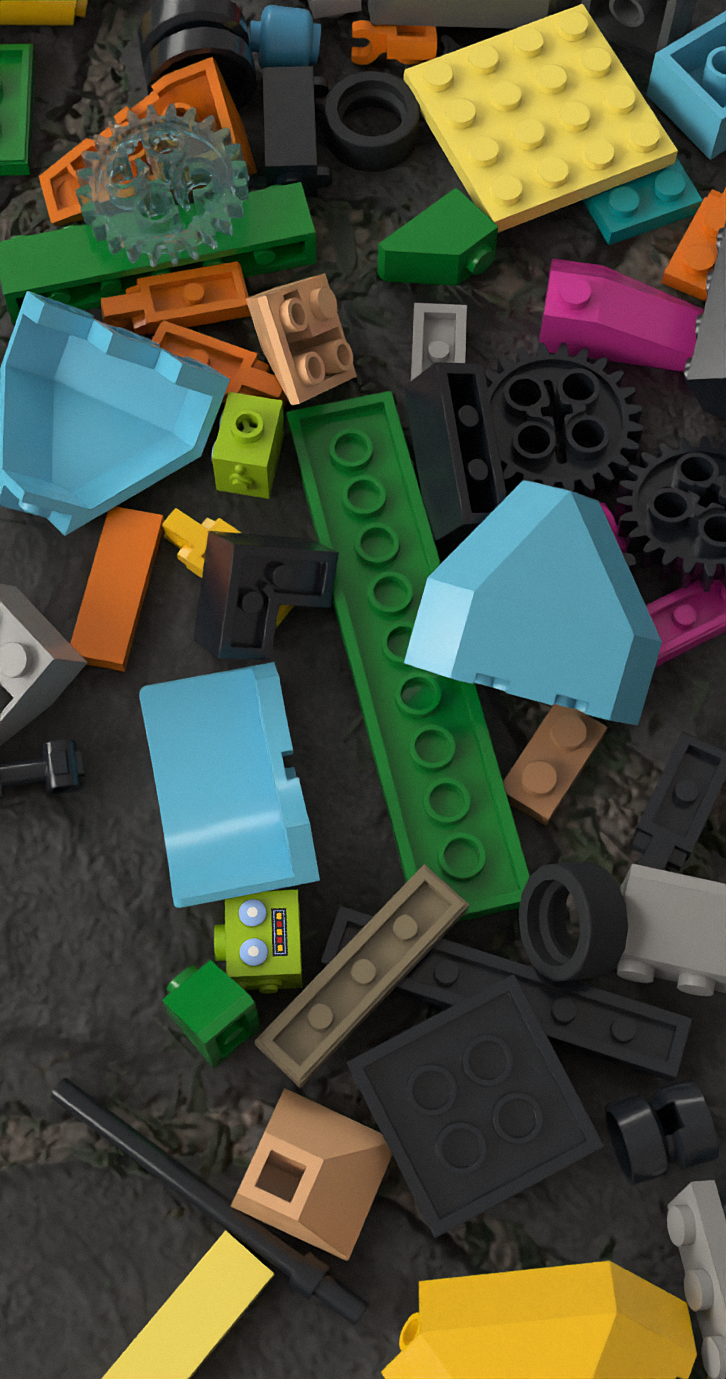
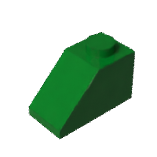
(440, 244)
(211, 1011)

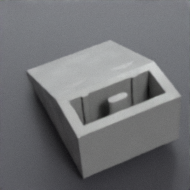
(33, 662)

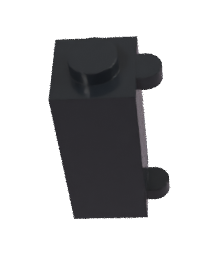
(291, 128)

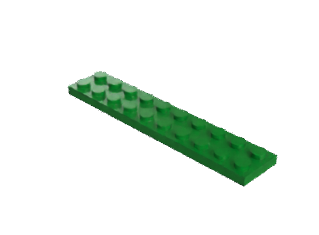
(420, 725)

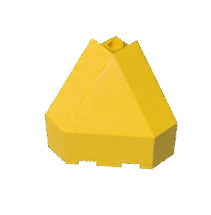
(546, 1326)

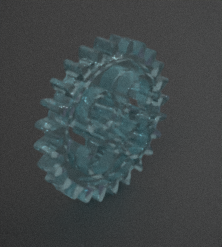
(198, 158)

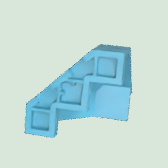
(94, 413)
(541, 609)

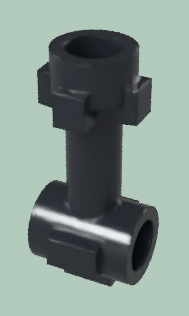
(60, 768)

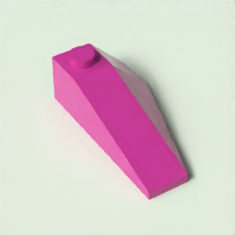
(616, 317)

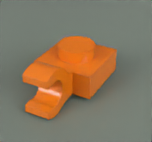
(400, 42)

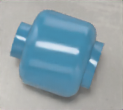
(285, 37)

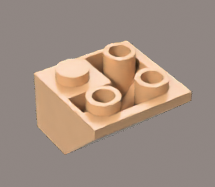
(302, 337)
(314, 1174)

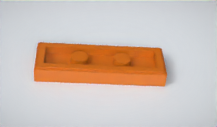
(117, 587)

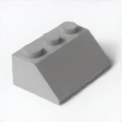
(674, 930)

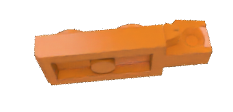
(698, 248)
(180, 298)
(241, 366)

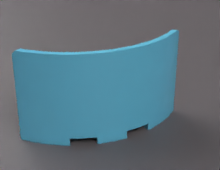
(222, 786)

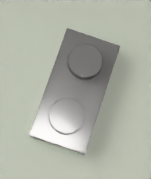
(437, 335)

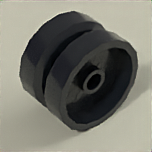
(192, 30)

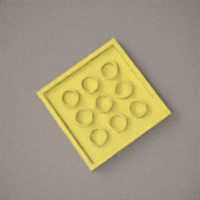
(539, 117)

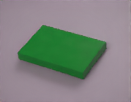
(16, 107)

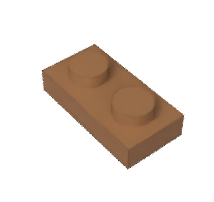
(552, 762)

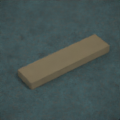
(361, 976)

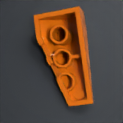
(191, 86)

